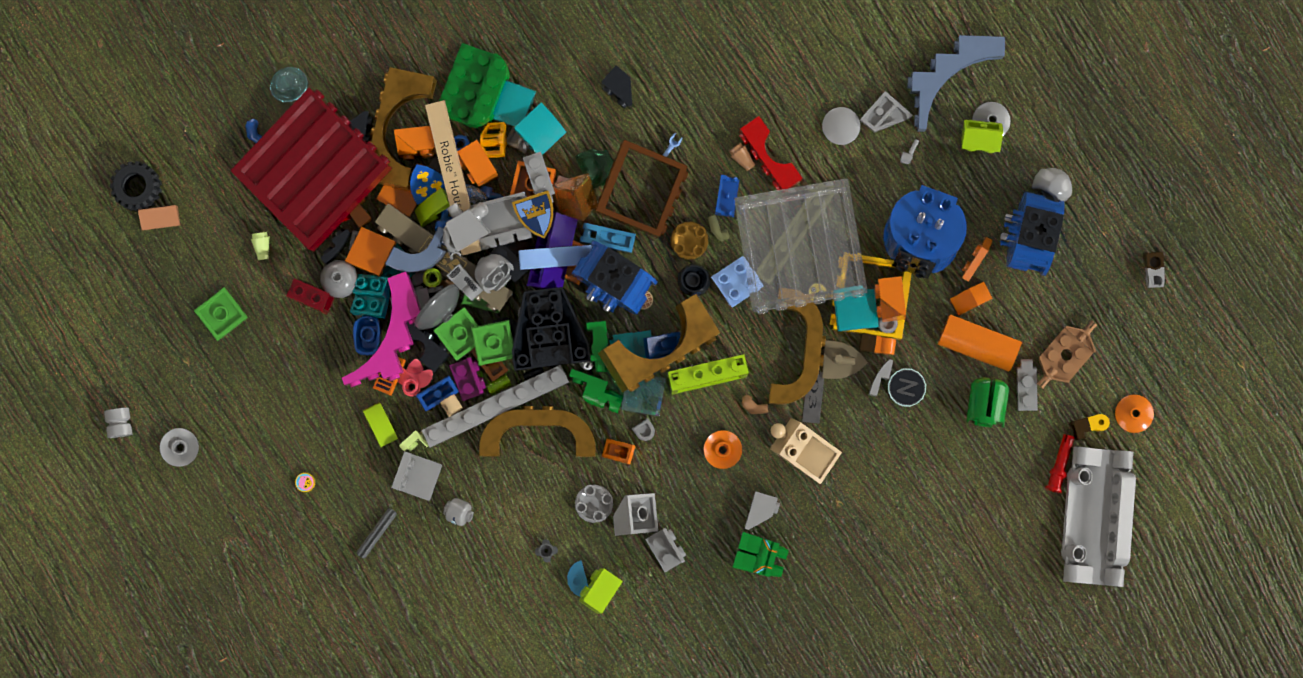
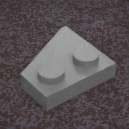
(885, 113)

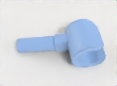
(672, 144)

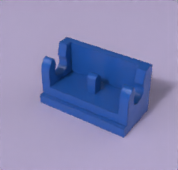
(727, 192)

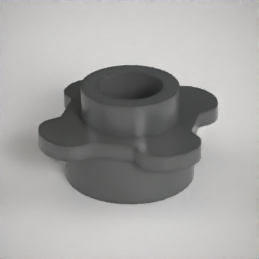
(551, 550)

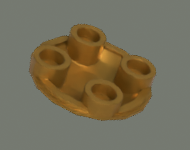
(689, 240)

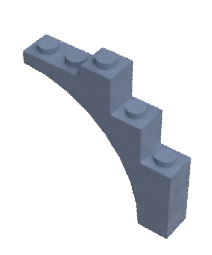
(927, 84)

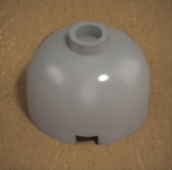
(493, 272)
(338, 278)

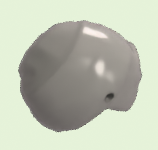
(1053, 184)

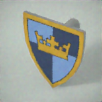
(535, 213)

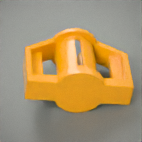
(494, 140)

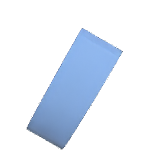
(552, 257)

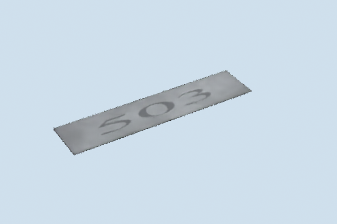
(813, 401)

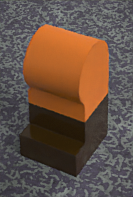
(877, 344)

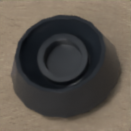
(693, 280)

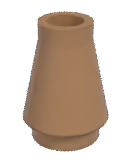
(741, 155)

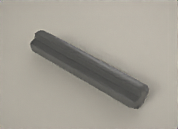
(376, 533)

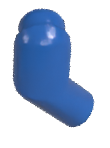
(251, 130)

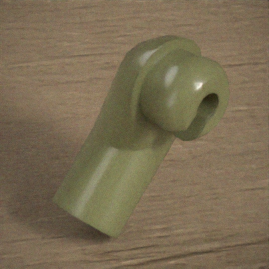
(715, 229)

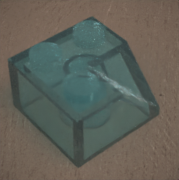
(646, 398)

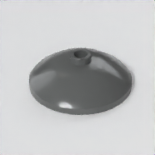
(438, 308)

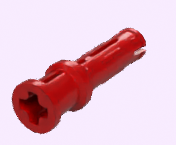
(1058, 472)

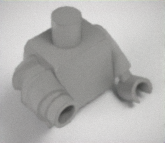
(464, 227)

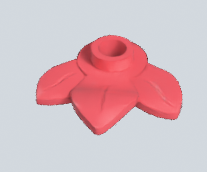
(415, 375)

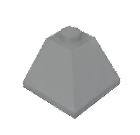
(636, 515)

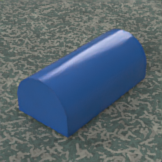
(437, 392)

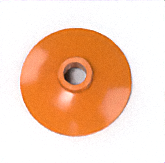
(1124, 414)
(732, 445)

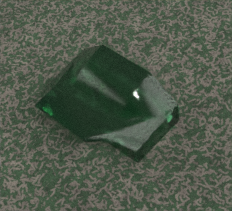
(597, 164)

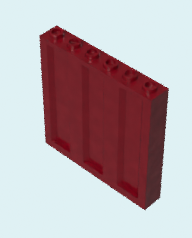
(312, 168)

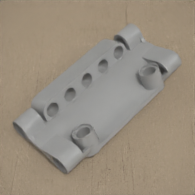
(1098, 516)

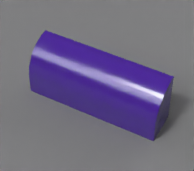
(560, 235)

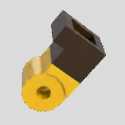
(1097, 423)

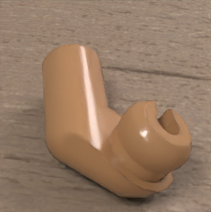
(749, 405)

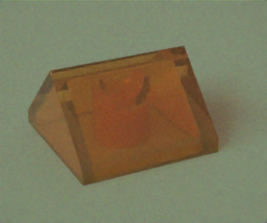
(575, 196)

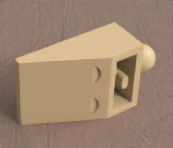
(804, 449)

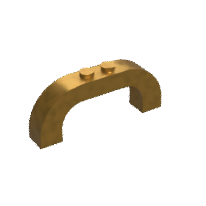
(812, 360)
(529, 417)

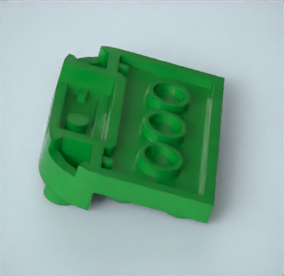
(474, 86)

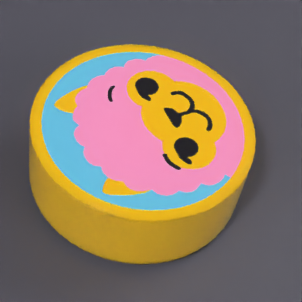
(305, 482)

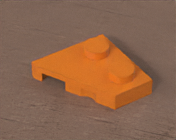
(979, 254)

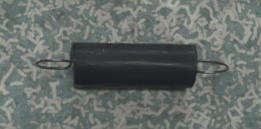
(530, 374)

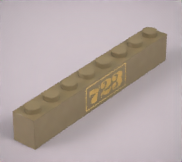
(418, 239)

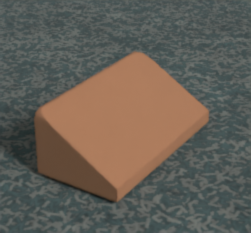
(159, 217)

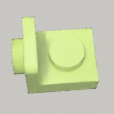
(411, 442)

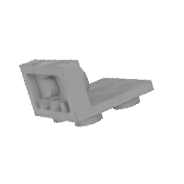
(417, 476)
(665, 550)

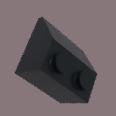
(510, 252)

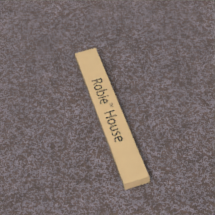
(449, 162)

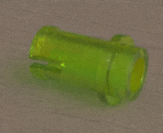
(498, 384)

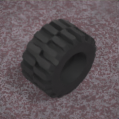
(124, 175)

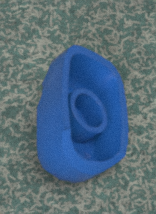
(367, 335)

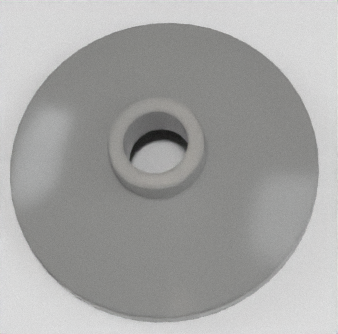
(995, 110)
(169, 445)

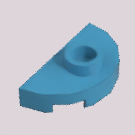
(577, 578)

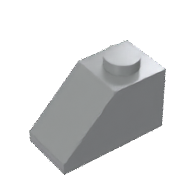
(761, 509)

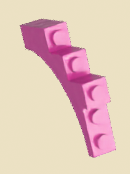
(385, 360)

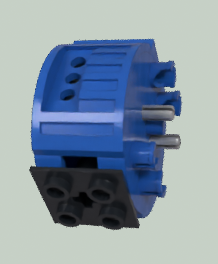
(924, 232)
(1033, 233)
(613, 279)

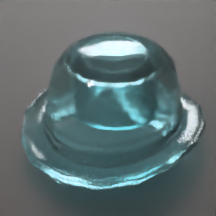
(288, 84)

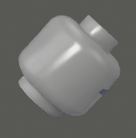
(458, 512)

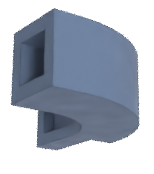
(418, 262)

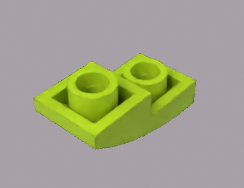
(430, 207)
(380, 424)

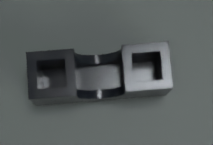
(434, 354)

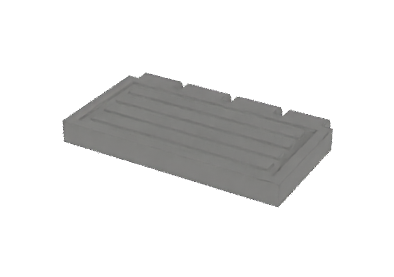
(503, 222)

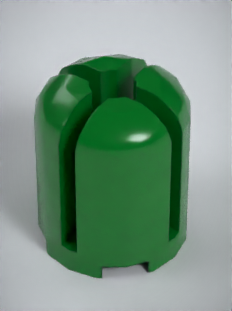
(979, 399)

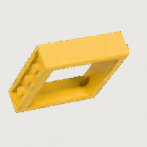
(906, 278)

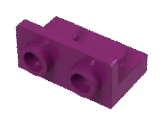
(467, 378)

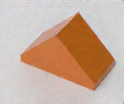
(971, 298)
(618, 451)

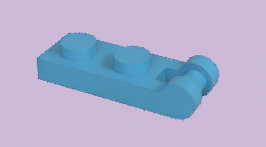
(609, 237)

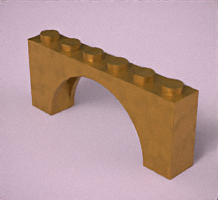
(399, 89)
(631, 369)

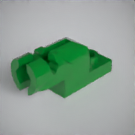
(595, 391)

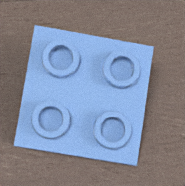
(733, 282)

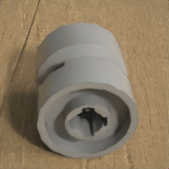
(118, 422)

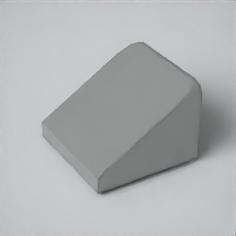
(516, 141)

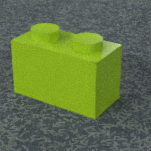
(982, 136)
(600, 590)

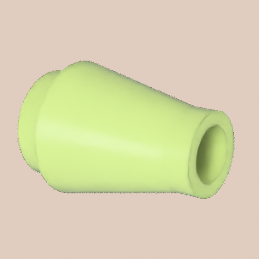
(261, 245)

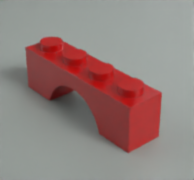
(755, 134)

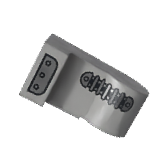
(465, 282)

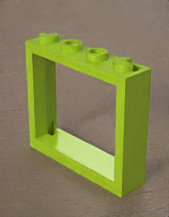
(707, 374)

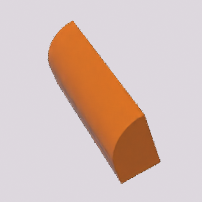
(979, 343)

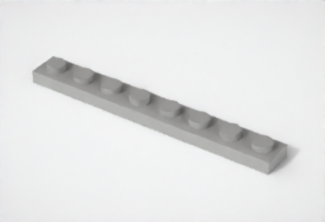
(494, 406)

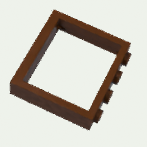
(612, 177)

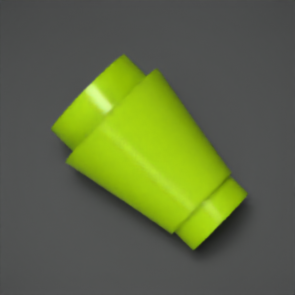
(427, 277)

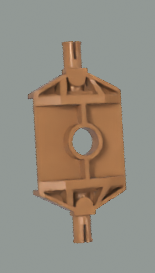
(1071, 339)

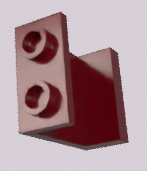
(310, 296)

